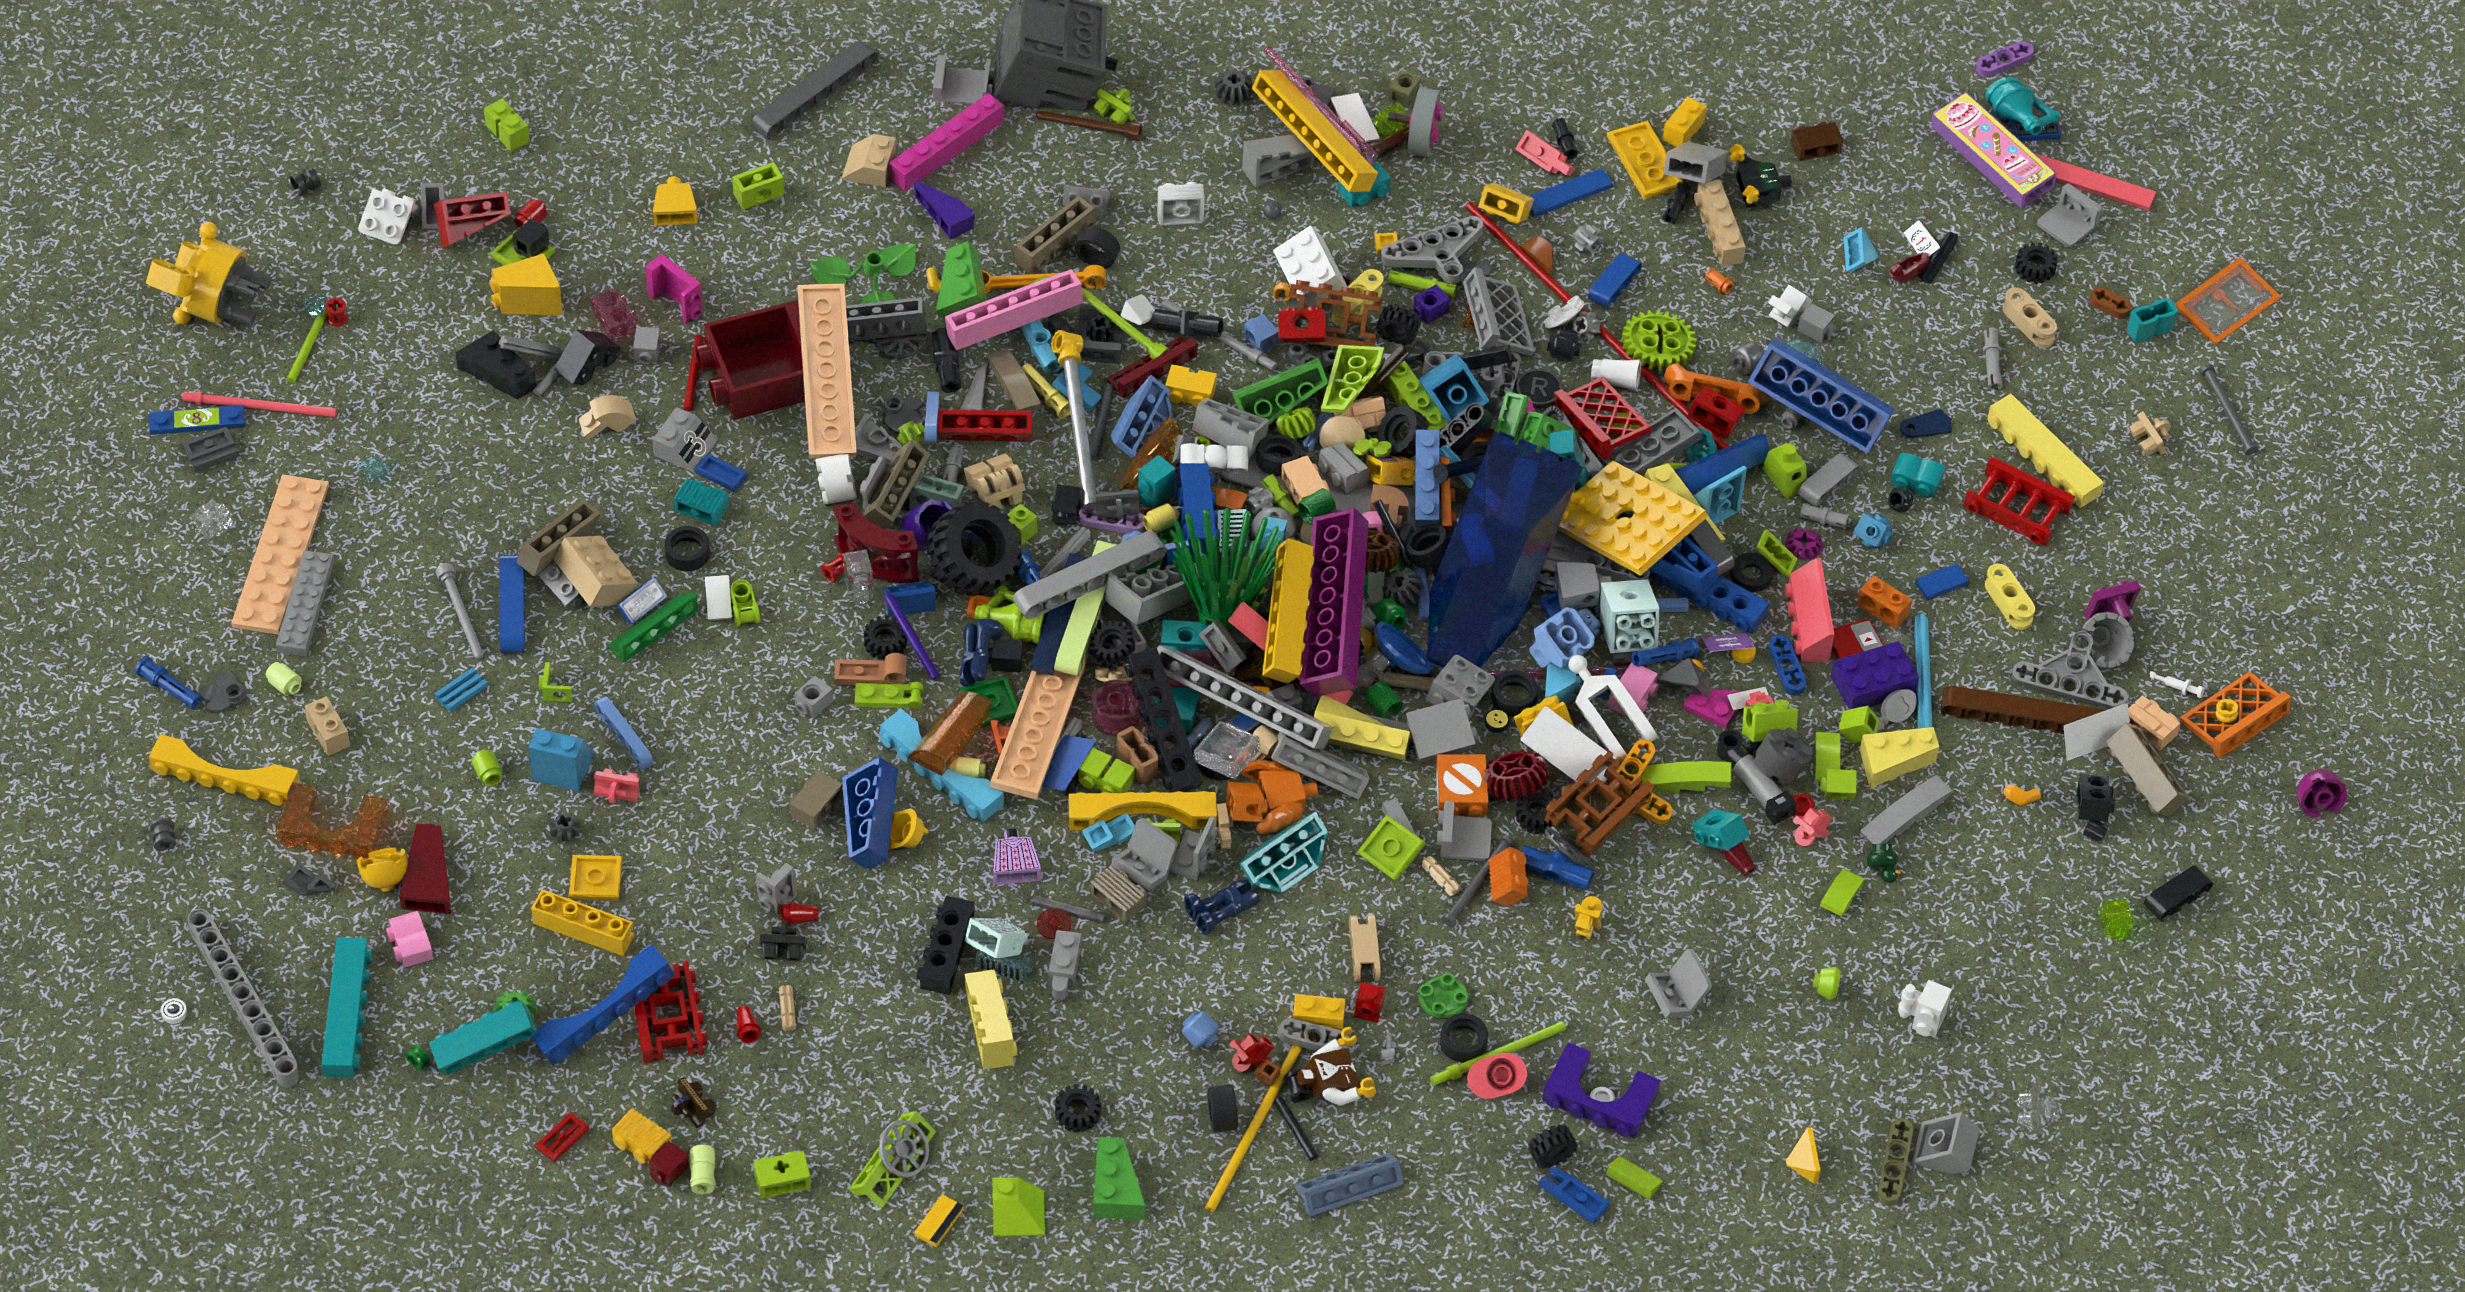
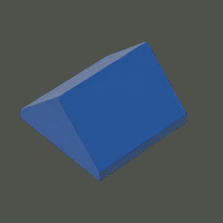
(912, 597)

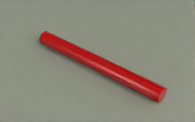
(692, 377)

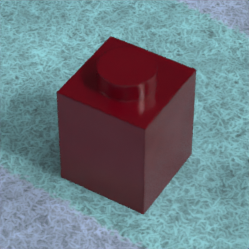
(668, 1164)

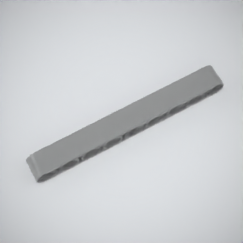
(247, 1006)

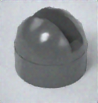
(1272, 209)

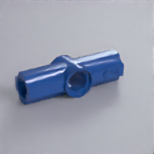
(1558, 867)

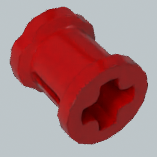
(340, 312)
(834, 568)

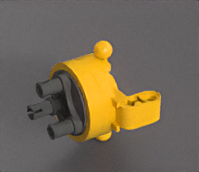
(209, 279)

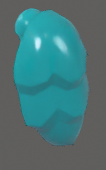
(1702, 447)

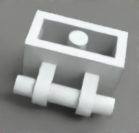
(1927, 1007)

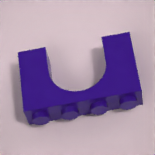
(1622, 1115)

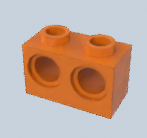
(1884, 602)

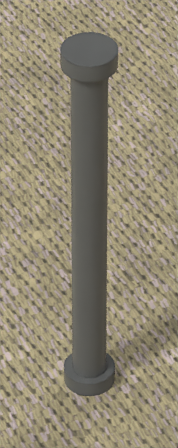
(2208, 371)
(1450, 918)

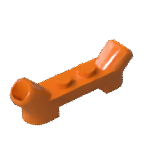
(1688, 384)

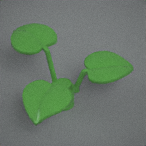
(897, 259)

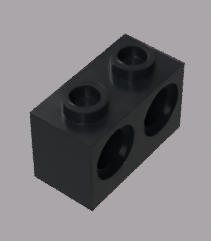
(2094, 798)

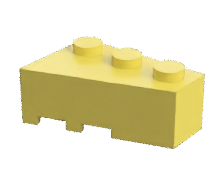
(1897, 753)

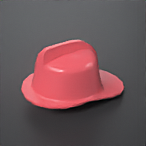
(1497, 1075)

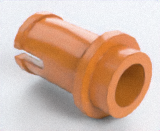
(1723, 284)

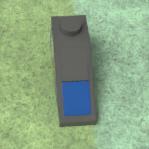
(1286, 694)

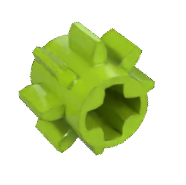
(911, 431)

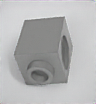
(646, 345)
(813, 697)

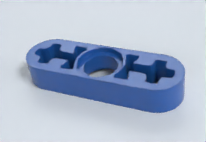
(1790, 657)

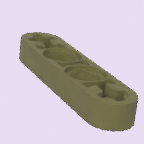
(1895, 1162)

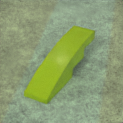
(1687, 775)

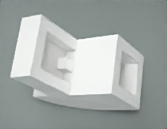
(1789, 306)

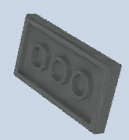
(1667, 438)

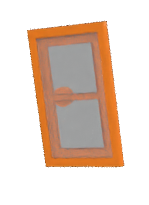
(2227, 301)

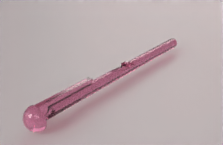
(1343, 127)

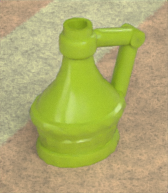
(1011, 617)

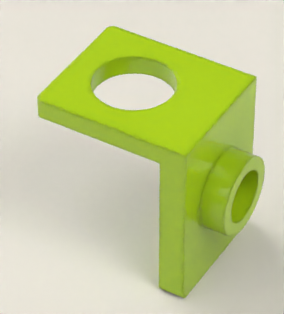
(548, 690)

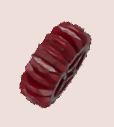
(1516, 775)

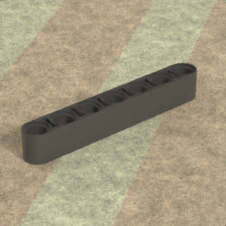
(814, 88)

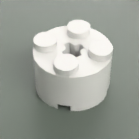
(836, 478)

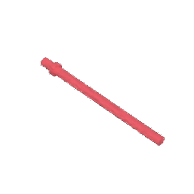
(200, 398)

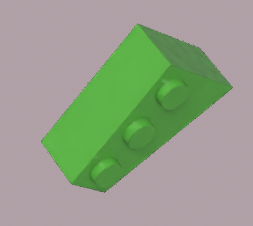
(961, 281)

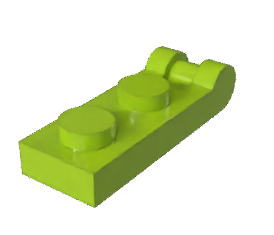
(888, 695)

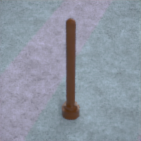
(1131, 130)

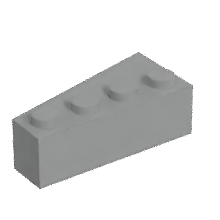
(1147, 594)

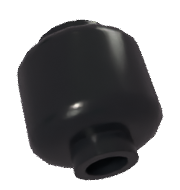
(1563, 345)

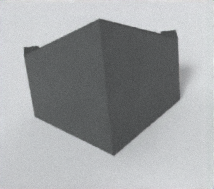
(1688, 677)

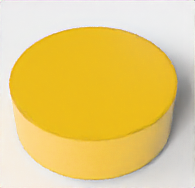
(1743, 655)

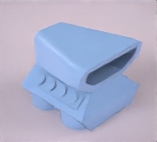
(1561, 639)

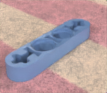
(931, 418)
(624, 732)

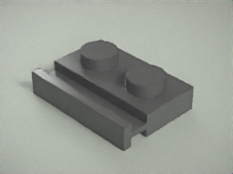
(211, 449)

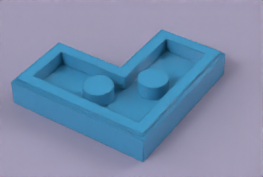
(1089, 396)

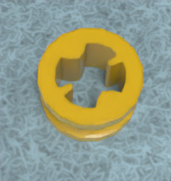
(2226, 710)

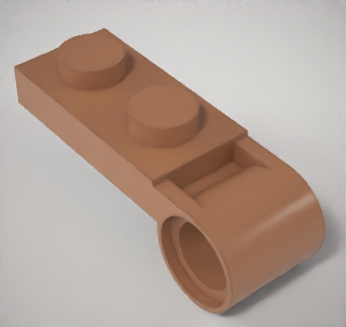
(871, 671)

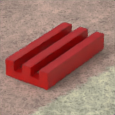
(548, 1152)

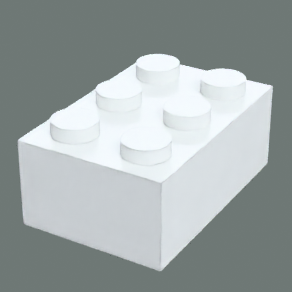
(1309, 259)

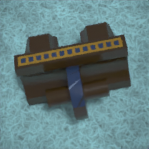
(689, 1103)

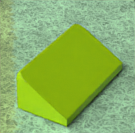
(1634, 1177)

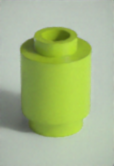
(487, 767)

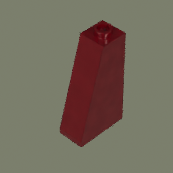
(426, 879)

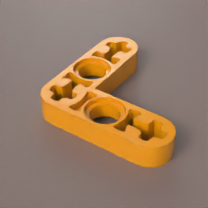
(1641, 765)

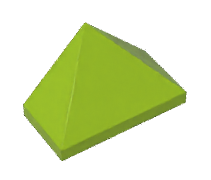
(1776, 553)

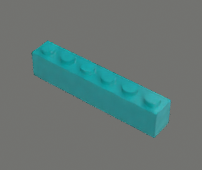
(345, 1007)

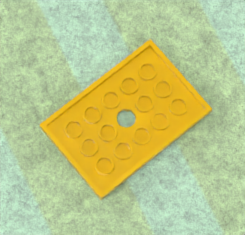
(1636, 543)

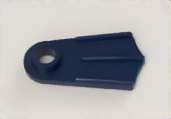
(1927, 424)

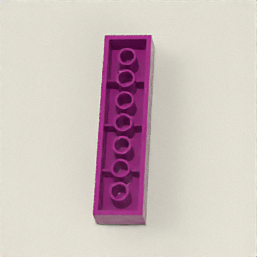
(1335, 603)

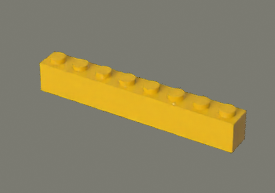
(1315, 131)

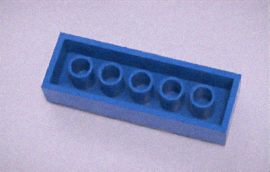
(1821, 395)

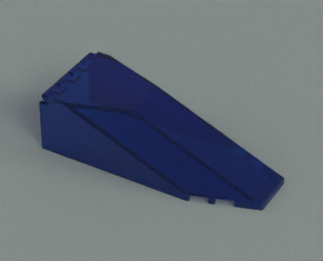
(1498, 549)

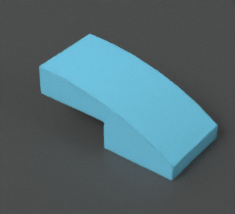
(1104, 835)

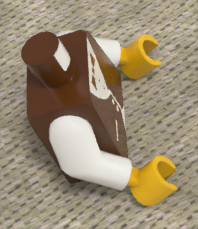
(1333, 1073)

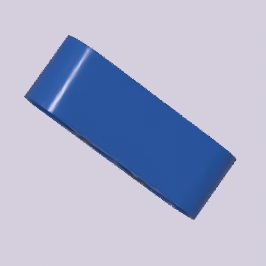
(1614, 279)

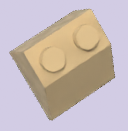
(870, 160)

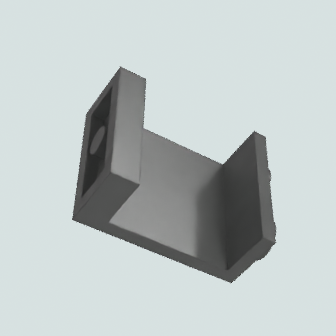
(1099, 351)

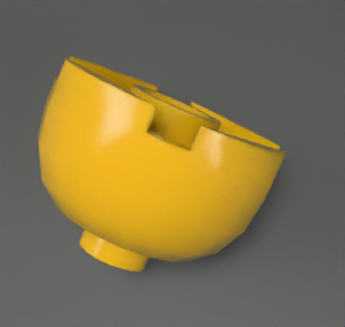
(383, 868)

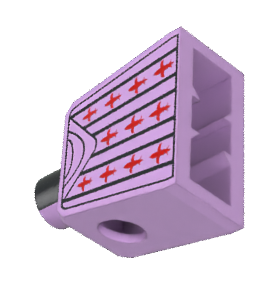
(1015, 860)

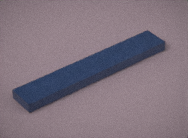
(1054, 631)

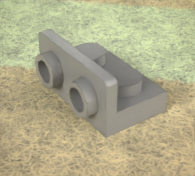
(777, 889)

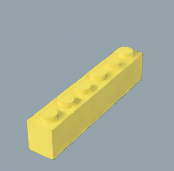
(2044, 450)

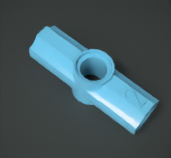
(1040, 346)

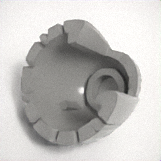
(2111, 639)

